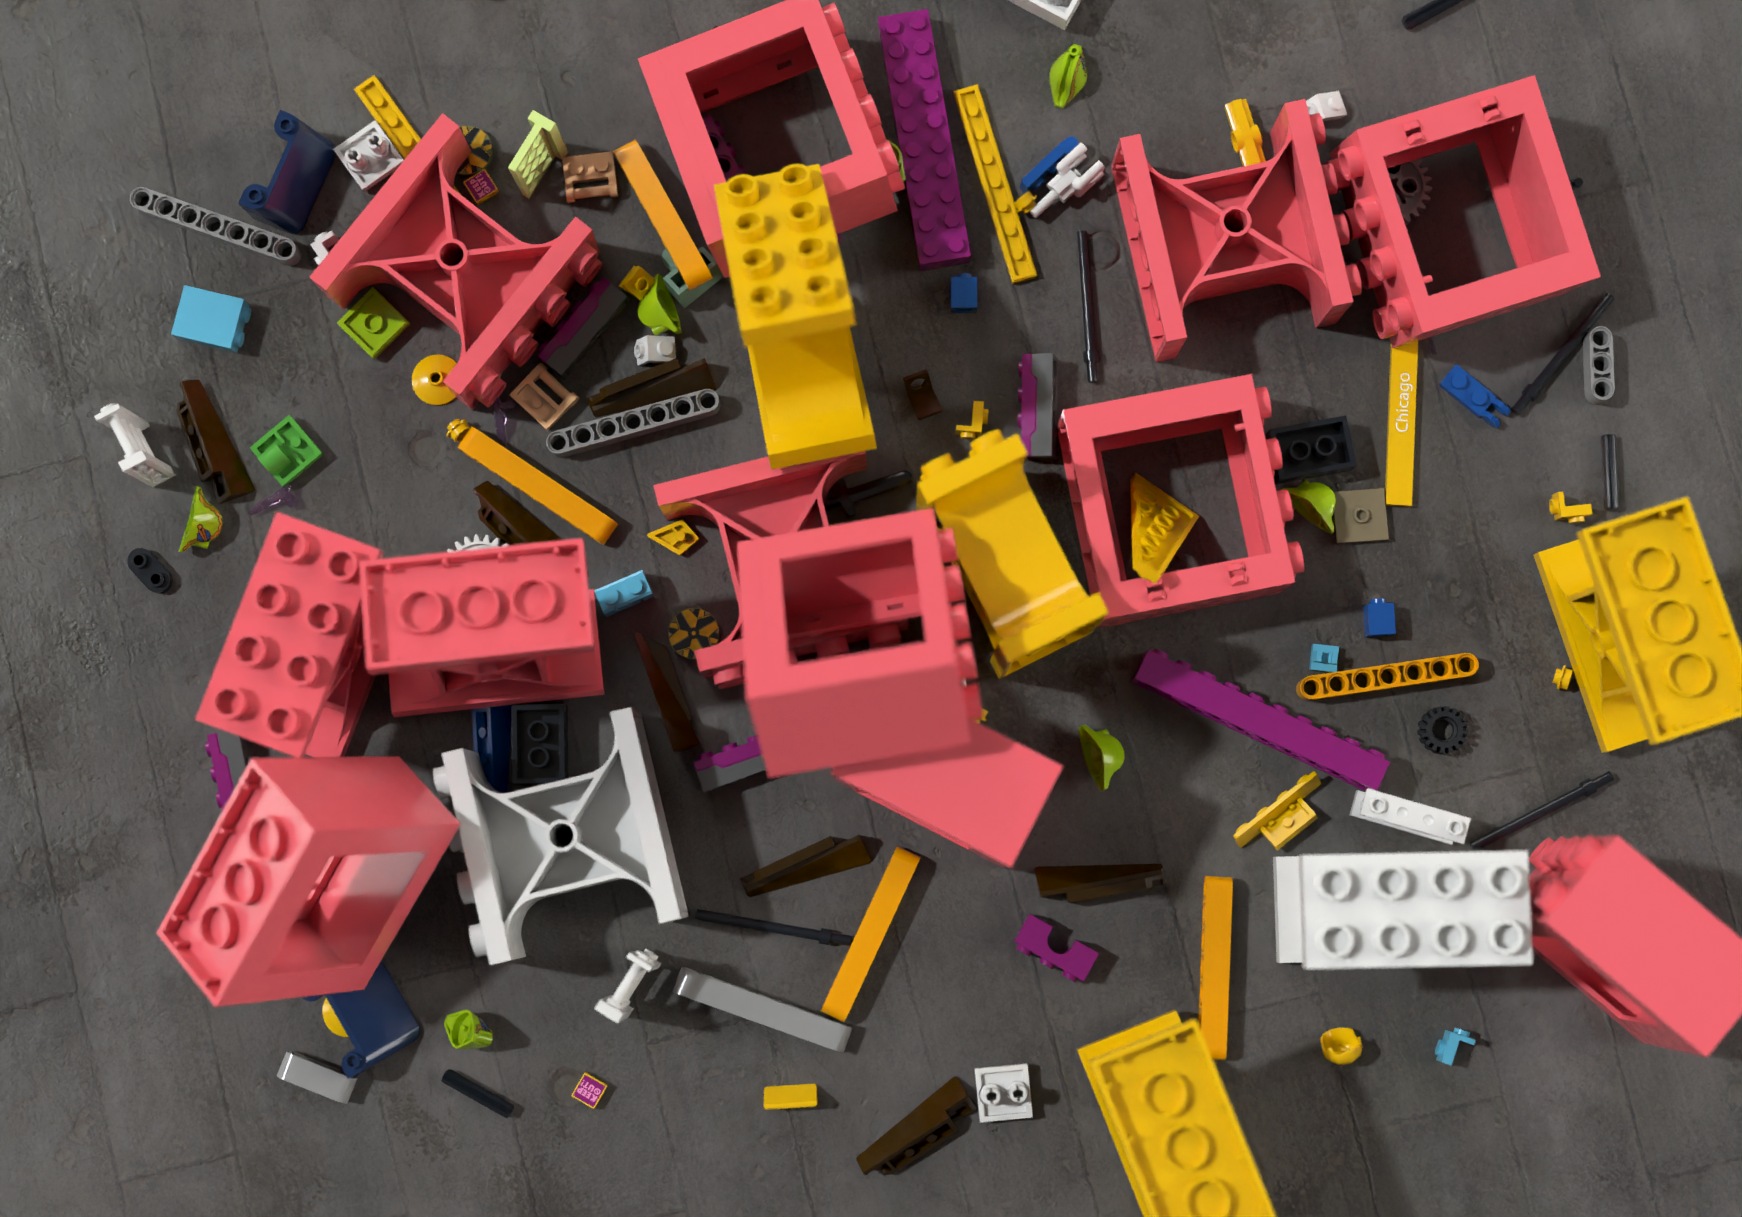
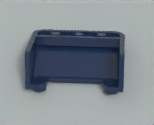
(374, 1021)

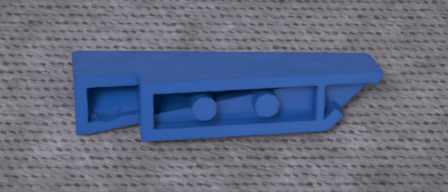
(492, 743)

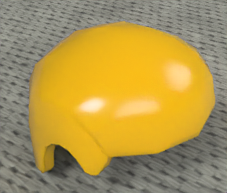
(1341, 1045)

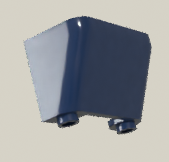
(296, 179)

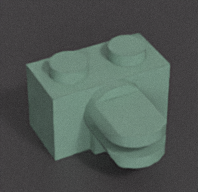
(678, 287)

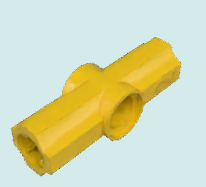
(1244, 134)

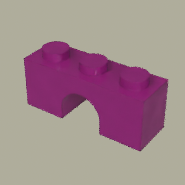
(1075, 961)

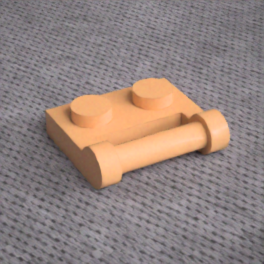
(589, 169)
(537, 402)

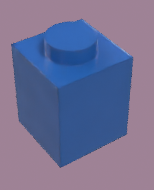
(963, 293)
(1379, 618)

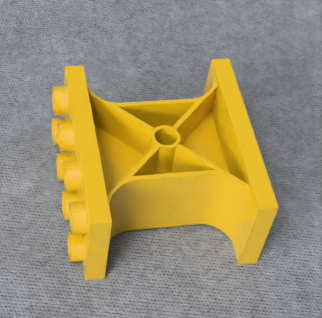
(795, 315)
(1008, 553)
(1645, 626)
(1173, 1122)

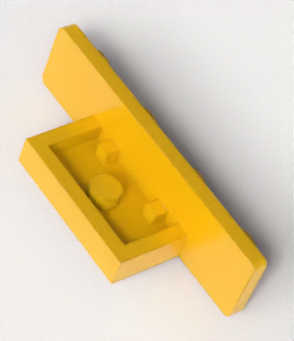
(1284, 817)

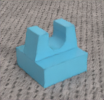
(1324, 658)

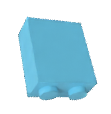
(211, 319)

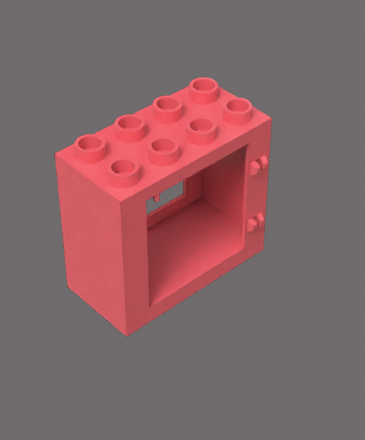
(745, 59)
(1528, 190)
(1252, 461)
(864, 701)
(967, 793)
(306, 877)
(1635, 943)

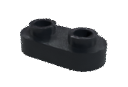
(149, 569)

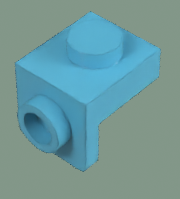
(1447, 1047)

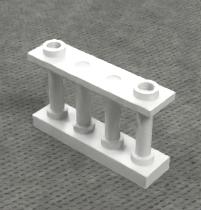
(139, 458)
(1410, 816)
(617, 1005)

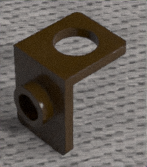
(923, 396)

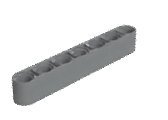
(207, 218)
(621, 420)
(762, 1009)

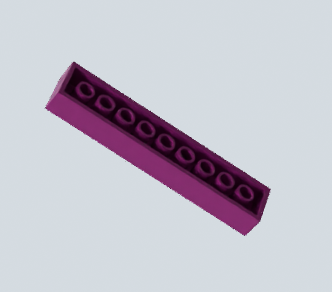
(924, 140)
(1260, 721)

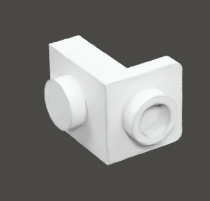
(1328, 105)
(322, 243)
(654, 349)

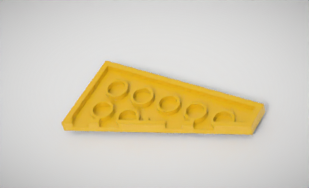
(1157, 527)

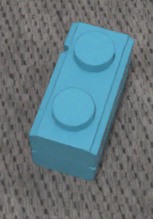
(624, 593)

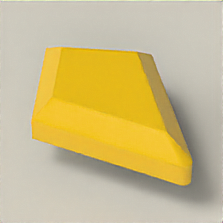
(675, 537)

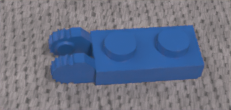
(1034, 178)
(1473, 395)

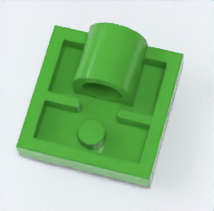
(286, 451)

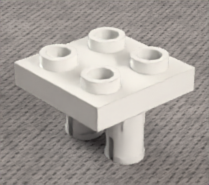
(369, 156)
(1003, 1092)

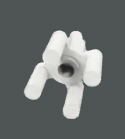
(1069, 180)

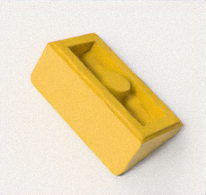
(790, 1096)

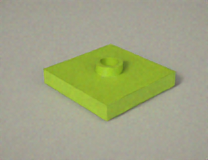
(373, 323)

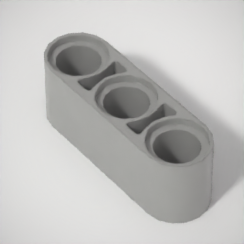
(1603, 354)
(316, 1077)

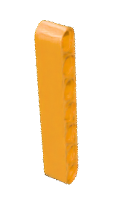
(662, 215)
(537, 485)
(1398, 670)
(870, 934)
(1215, 963)

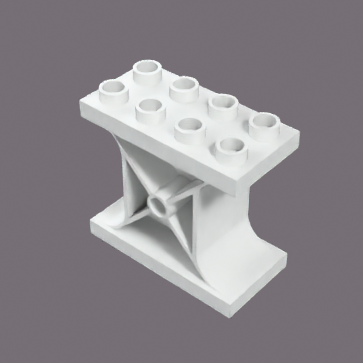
(518, 848)
(1403, 909)

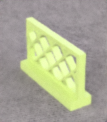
(536, 153)

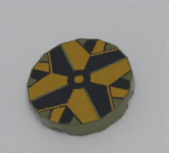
(481, 151)
(692, 631)

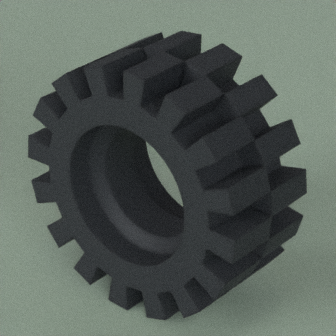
(1458, 730)

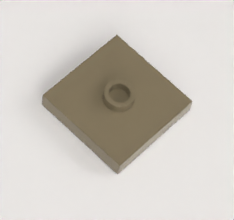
(1360, 516)

